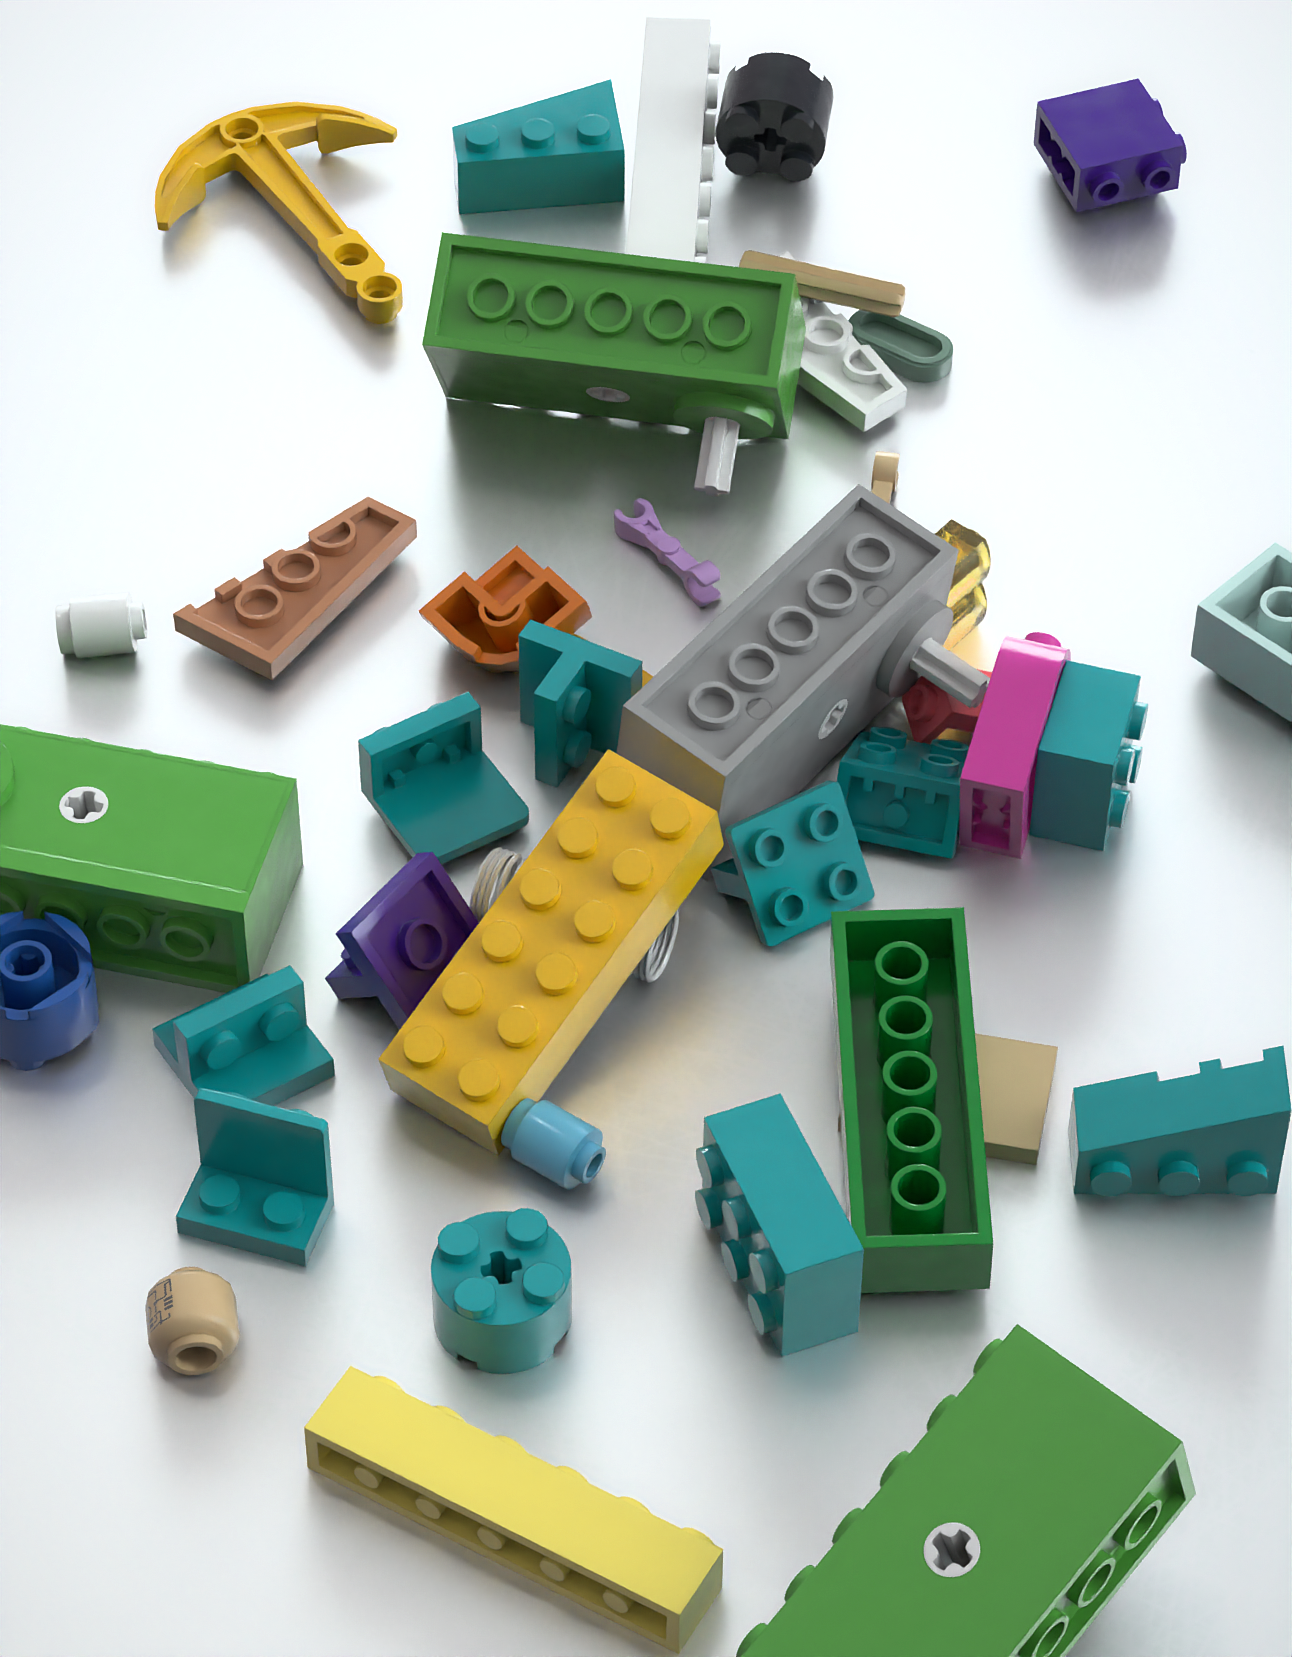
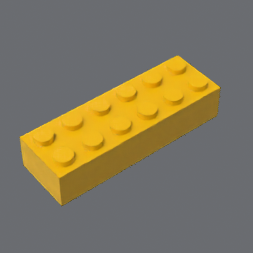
(552, 950)

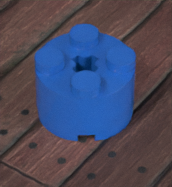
(44, 989)

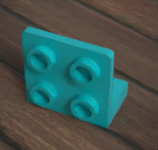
(904, 790)
(259, 1178)

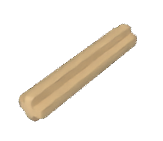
(834, 285)

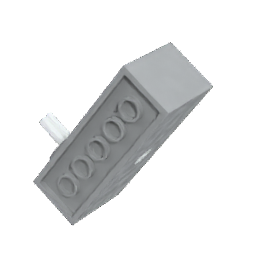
(802, 663)

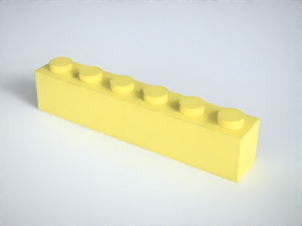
(515, 1508)

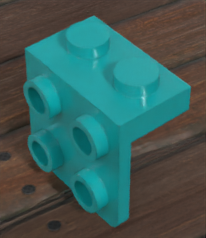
(438, 782)

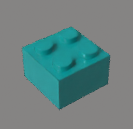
(1088, 756)

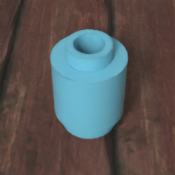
(554, 1143)

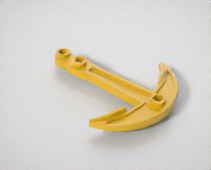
(257, 146)

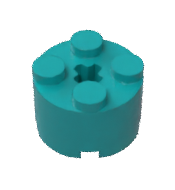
(501, 1290)

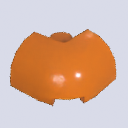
(490, 613)

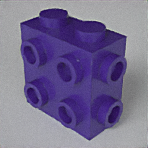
(1108, 144)

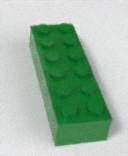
(910, 1099)

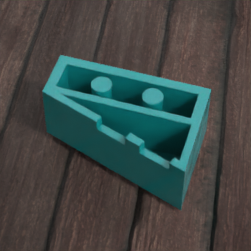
(542, 154)
(1183, 1133)

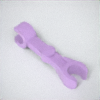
(647, 532)

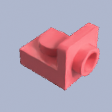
(934, 710)

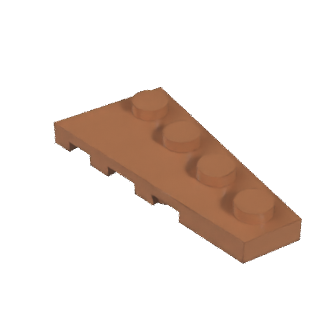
(299, 590)

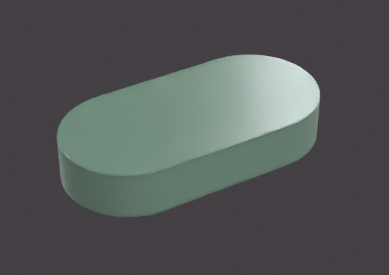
(905, 345)

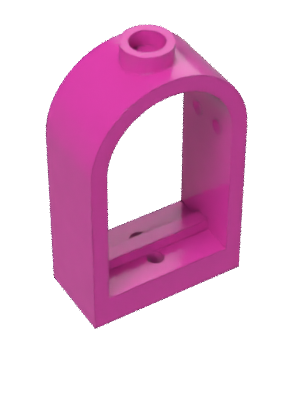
(1005, 744)

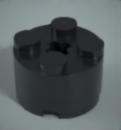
(774, 117)

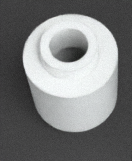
(100, 625)

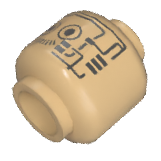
(192, 1320)

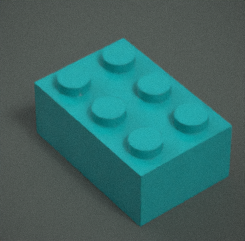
(779, 1225)

